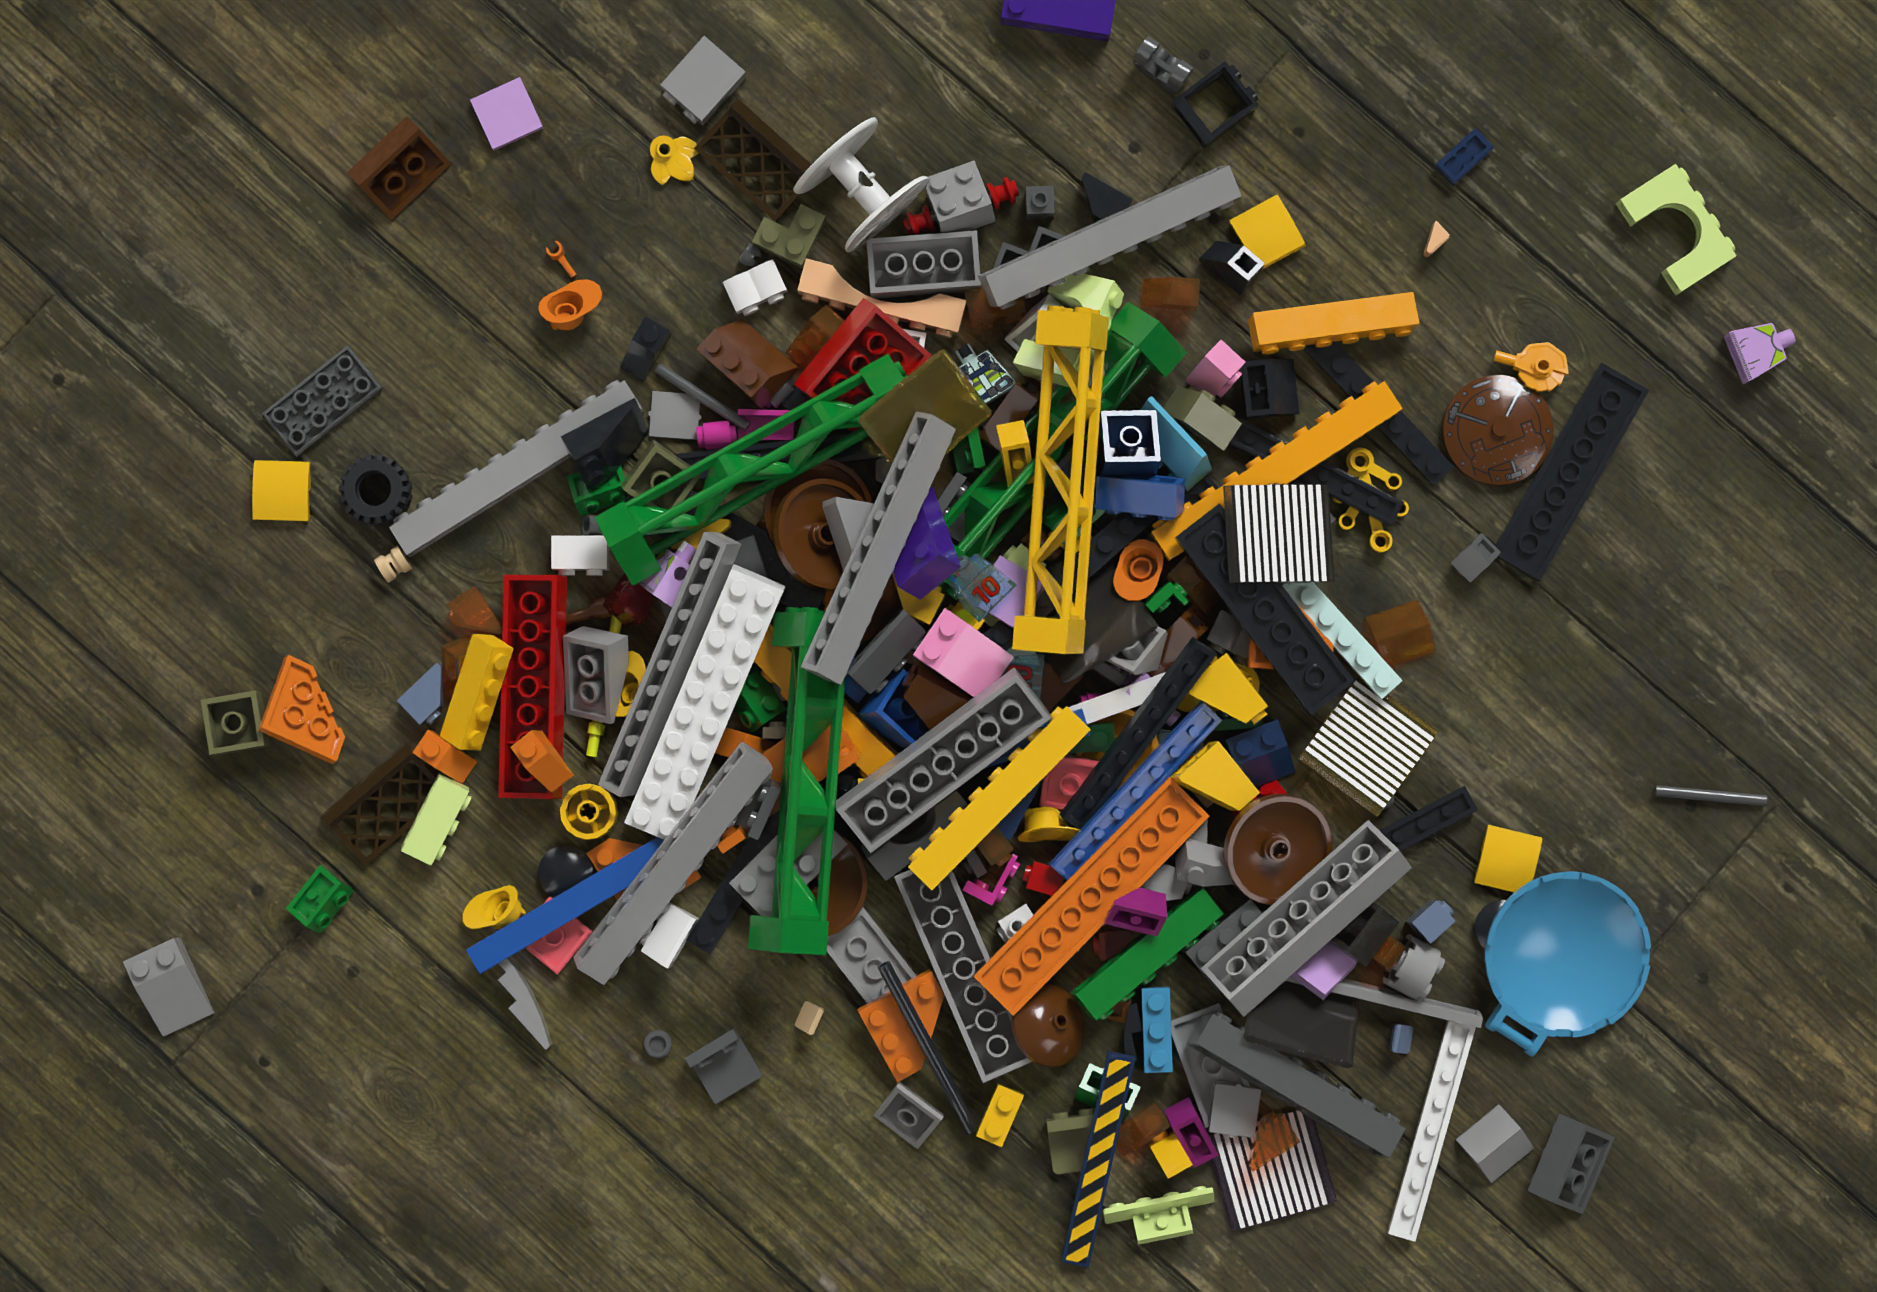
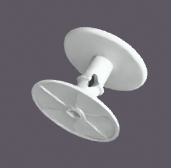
(848, 170)

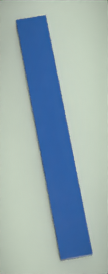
(1137, 788)
(561, 909)

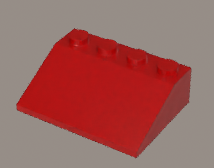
(857, 343)

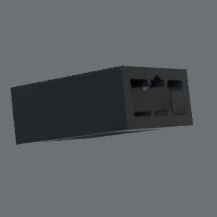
(1192, 120)

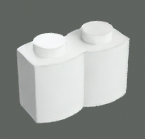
(755, 287)

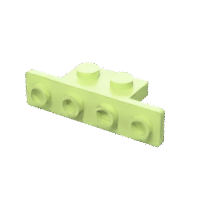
(1162, 1216)

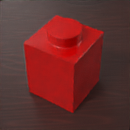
(1042, 878)

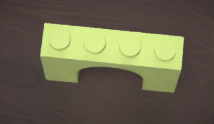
(1672, 190)
(1076, 291)

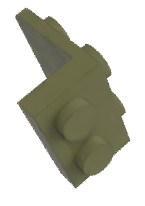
(1068, 1139)

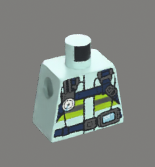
(984, 373)

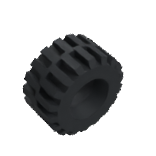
(354, 479)

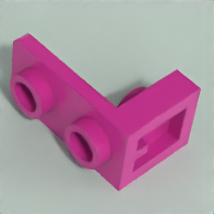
(979, 888)

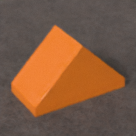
(732, 738)

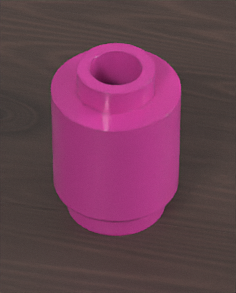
(716, 435)

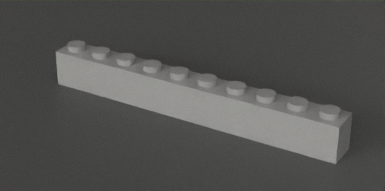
(1109, 236)
(501, 476)
(878, 547)
(669, 664)
(673, 863)

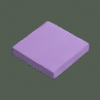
(506, 114)
(1014, 601)
(1325, 970)

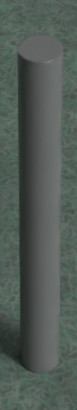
(702, 397)
(1710, 795)

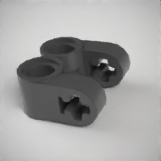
(1159, 65)

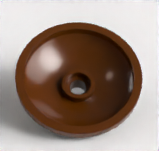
(1039, 1033)

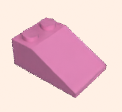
(962, 654)

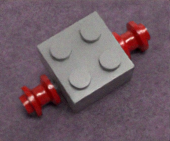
(960, 201)

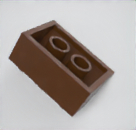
(399, 168)
(747, 361)

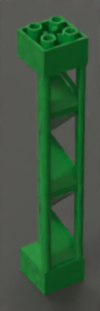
(1130, 338)
(630, 521)
(806, 810)

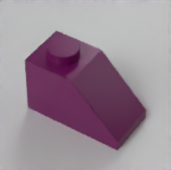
(1139, 911)
(1191, 1132)

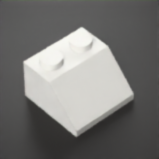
(668, 935)

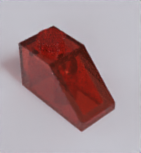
(629, 602)

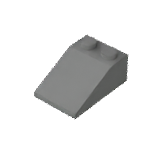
(594, 672)
(169, 986)

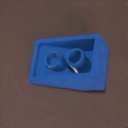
(892, 714)

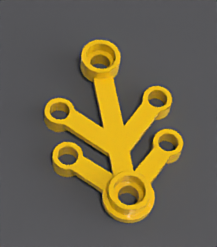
(1363, 474)

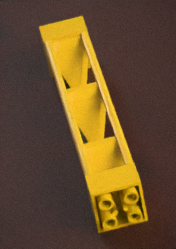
(1069, 330)

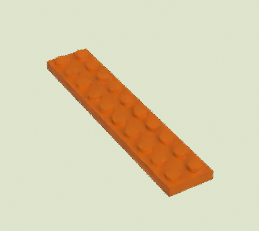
(1086, 897)

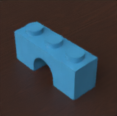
(1156, 1029)

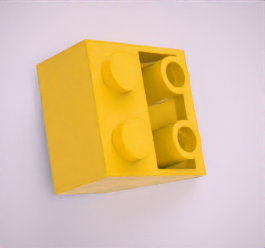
(924, 609)

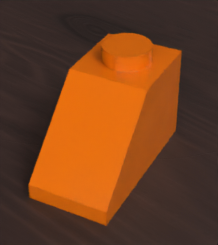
(445, 756)
(542, 760)

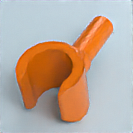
(559, 256)

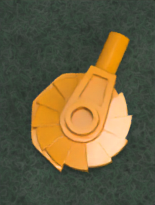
(1539, 365)

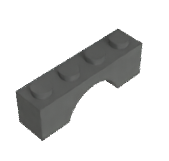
(894, 853)

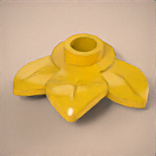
(675, 162)

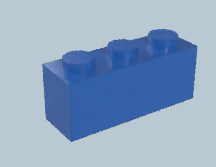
(1141, 495)

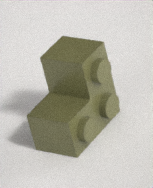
(791, 243)
(1202, 416)

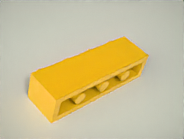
(476, 692)

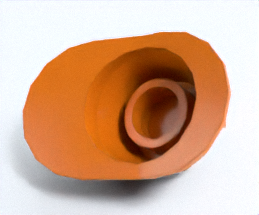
(570, 303)
(1138, 570)

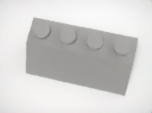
(923, 264)

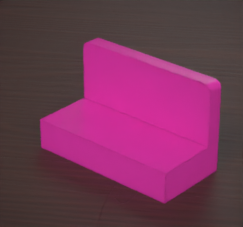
(761, 417)

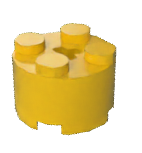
(581, 825)

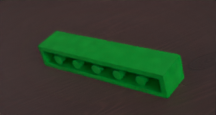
(1146, 954)

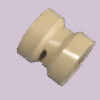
(399, 561)

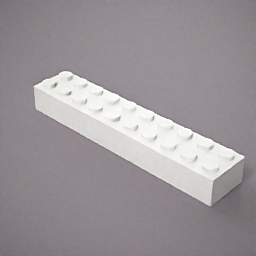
(705, 701)

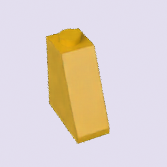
(1229, 691)
(1217, 778)

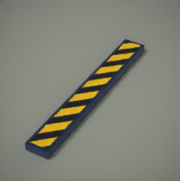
(1098, 1159)

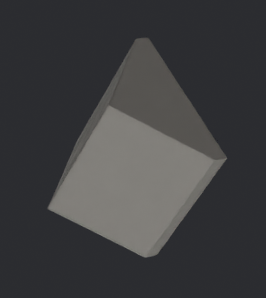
(1142, 655)
(908, 1115)
(1495, 1143)

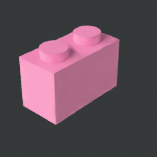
(1217, 370)

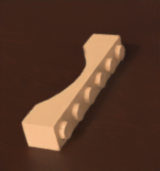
(938, 312)

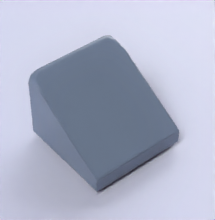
(1400, 1038)

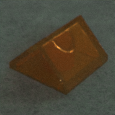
(1401, 633)

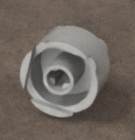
(1415, 968)

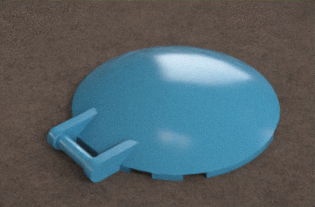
(1565, 958)

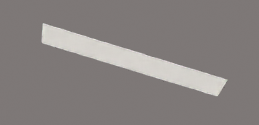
(1117, 700)

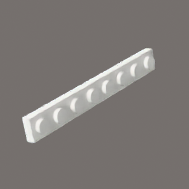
(1431, 1130)

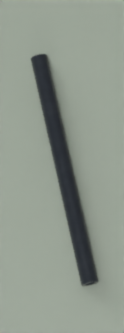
(927, 1047)

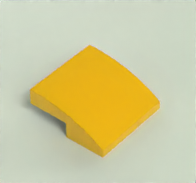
(1268, 231)
(281, 490)
(1507, 859)

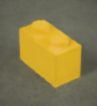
(999, 1114)

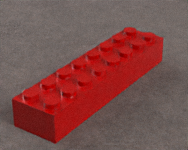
(534, 678)

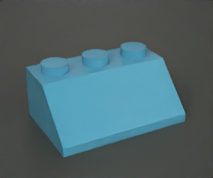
(1178, 451)

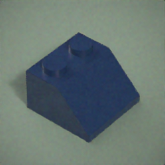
(1129, 443)
(1261, 753)

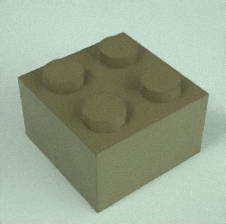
(653, 468)
(234, 722)

